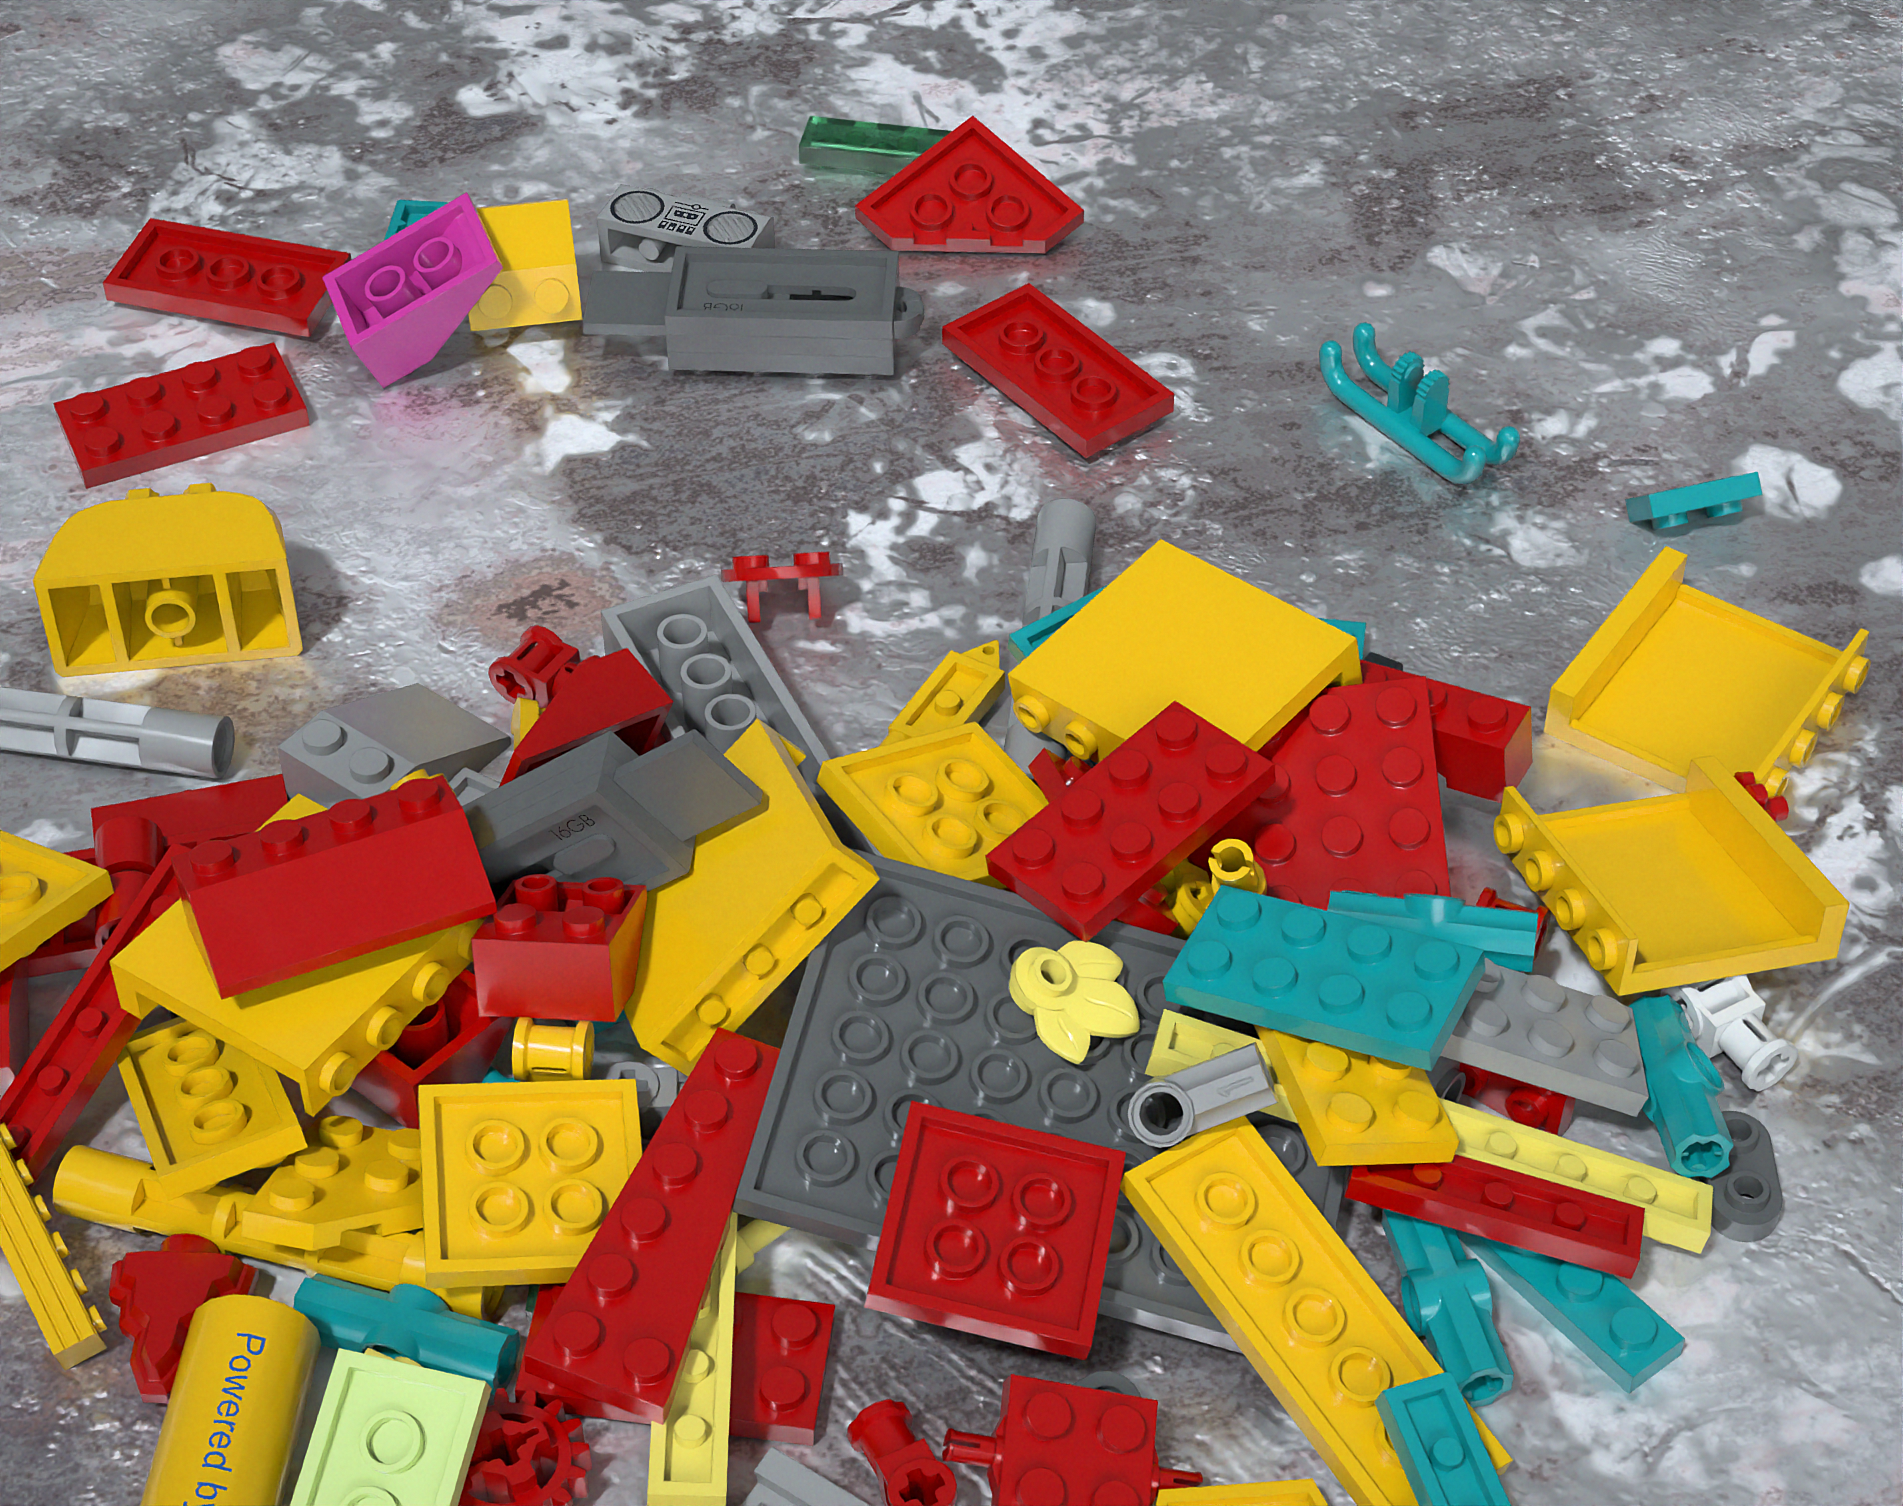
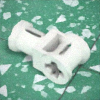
(1728, 1020)

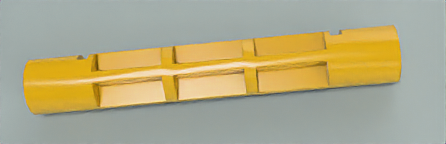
(129, 1197)

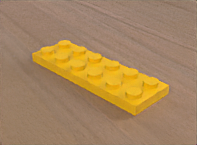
(1290, 1299)

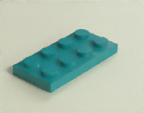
(1325, 976)

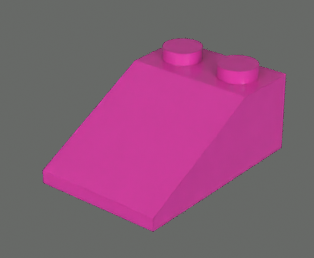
(414, 289)

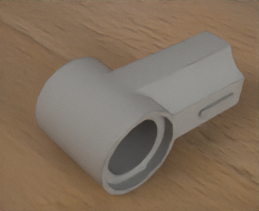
(1208, 1095)

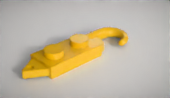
(953, 695)

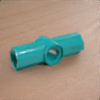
(1502, 933)
(1681, 1089)
(1449, 1305)
(409, 1325)

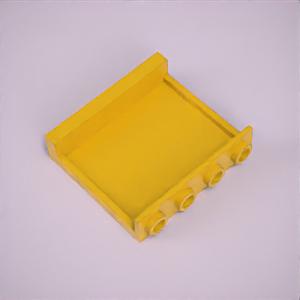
(1183, 636)
(1698, 679)
(1676, 883)
(745, 911)
(306, 1027)

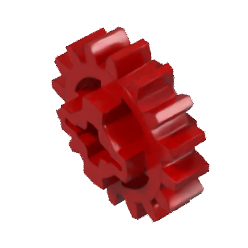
(519, 1454)

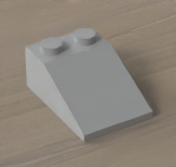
(381, 739)

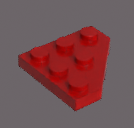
(969, 198)

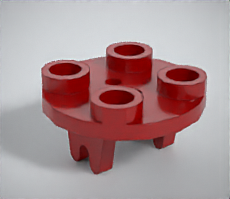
(757, 571)

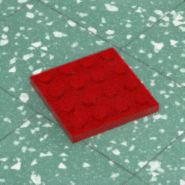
(1348, 799)

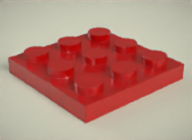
(997, 1230)

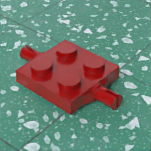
(1069, 1448)

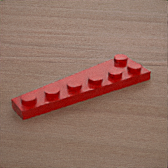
(647, 1273)

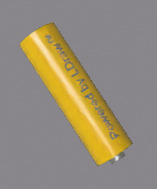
(234, 1406)

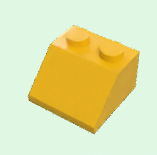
(537, 264)

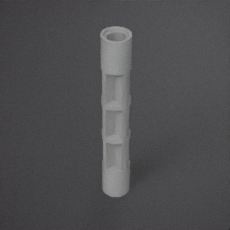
(1057, 578)
(115, 732)

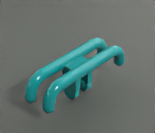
(1414, 409)

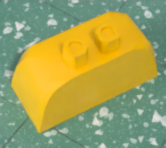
(167, 584)

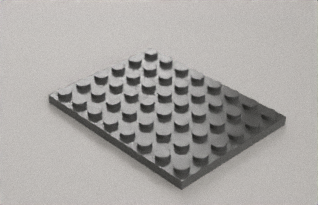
(921, 1009)

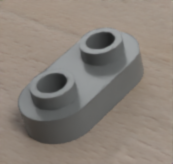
(1752, 1173)

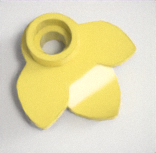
(1076, 997)

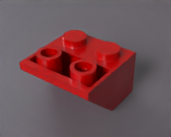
(560, 949)

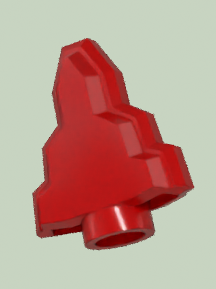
(160, 1297)

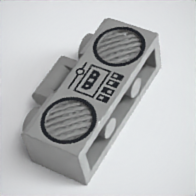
(645, 226)

